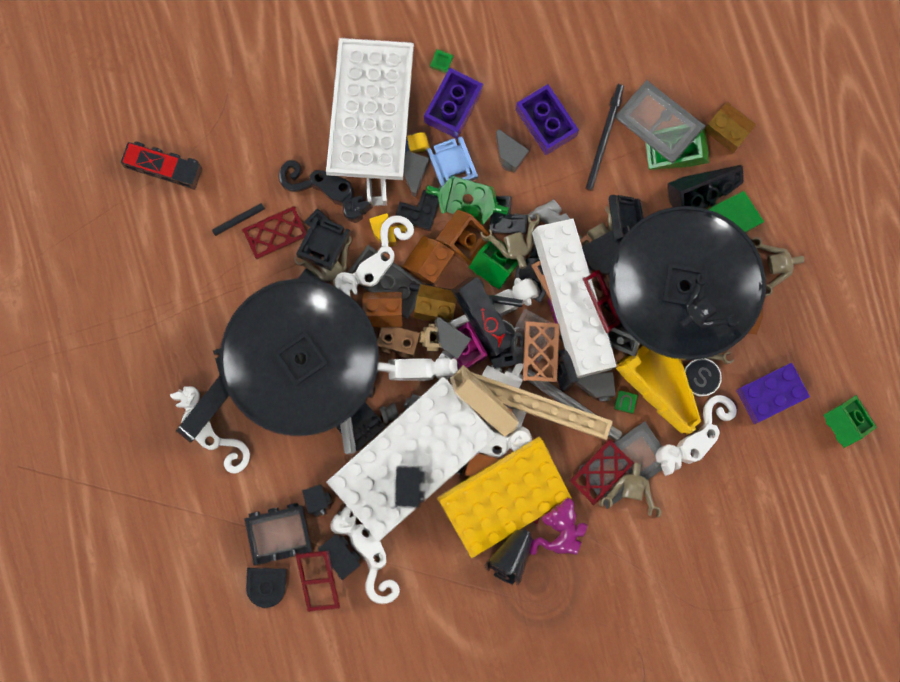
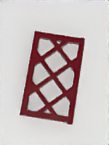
(272, 248)
(617, 474)

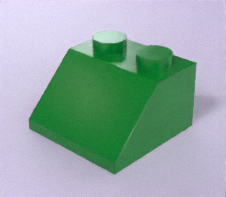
(493, 265)
(849, 421)

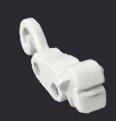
(374, 265)
(524, 290)
(419, 369)
(189, 398)
(514, 440)
(698, 442)
(366, 547)

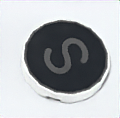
(703, 377)

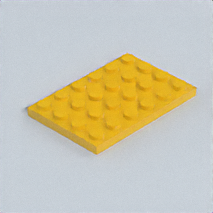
(504, 497)

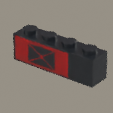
(161, 165)

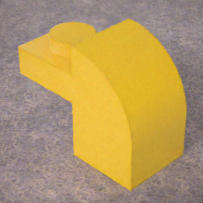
(376, 224)

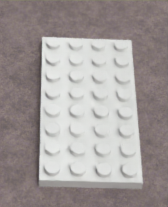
(370, 109)
(432, 433)

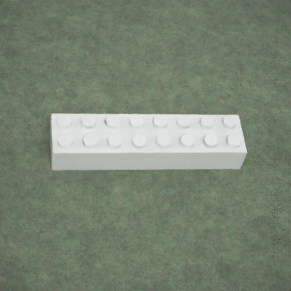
(577, 318)

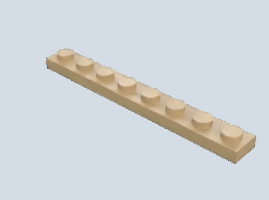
(548, 409)

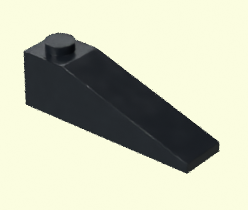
(704, 188)

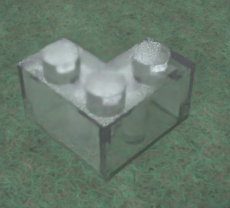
(540, 341)

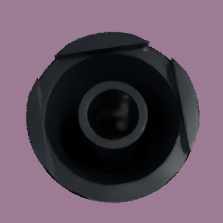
(511, 557)

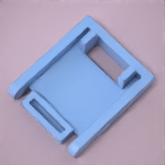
(451, 160)

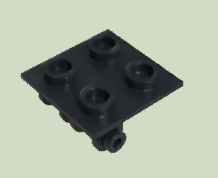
(365, 425)

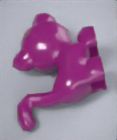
(562, 519)

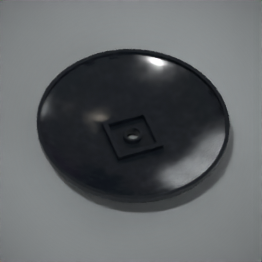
(677, 248)
(290, 321)

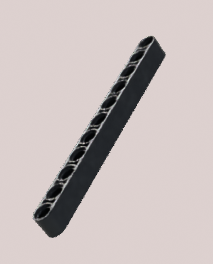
(213, 397)

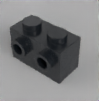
(409, 486)
(317, 500)
(341, 558)

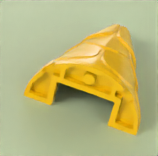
(662, 385)

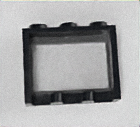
(278, 534)

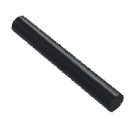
(238, 219)

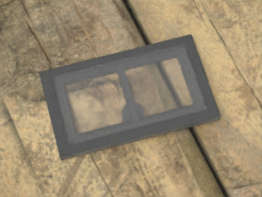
(659, 121)
(640, 447)

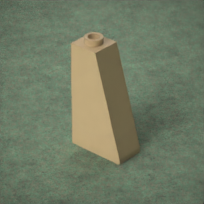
(483, 401)

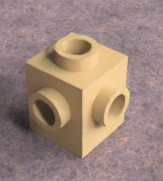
(424, 338)

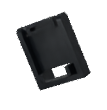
(624, 214)
(325, 241)

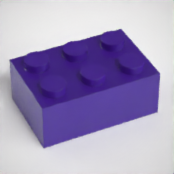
(453, 103)
(546, 119)
(772, 393)

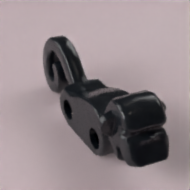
(330, 186)

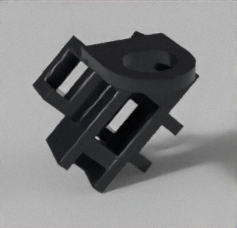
(512, 356)

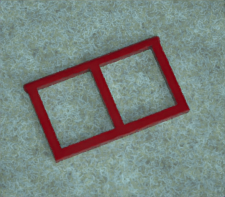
(596, 303)
(330, 579)

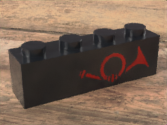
(482, 316)

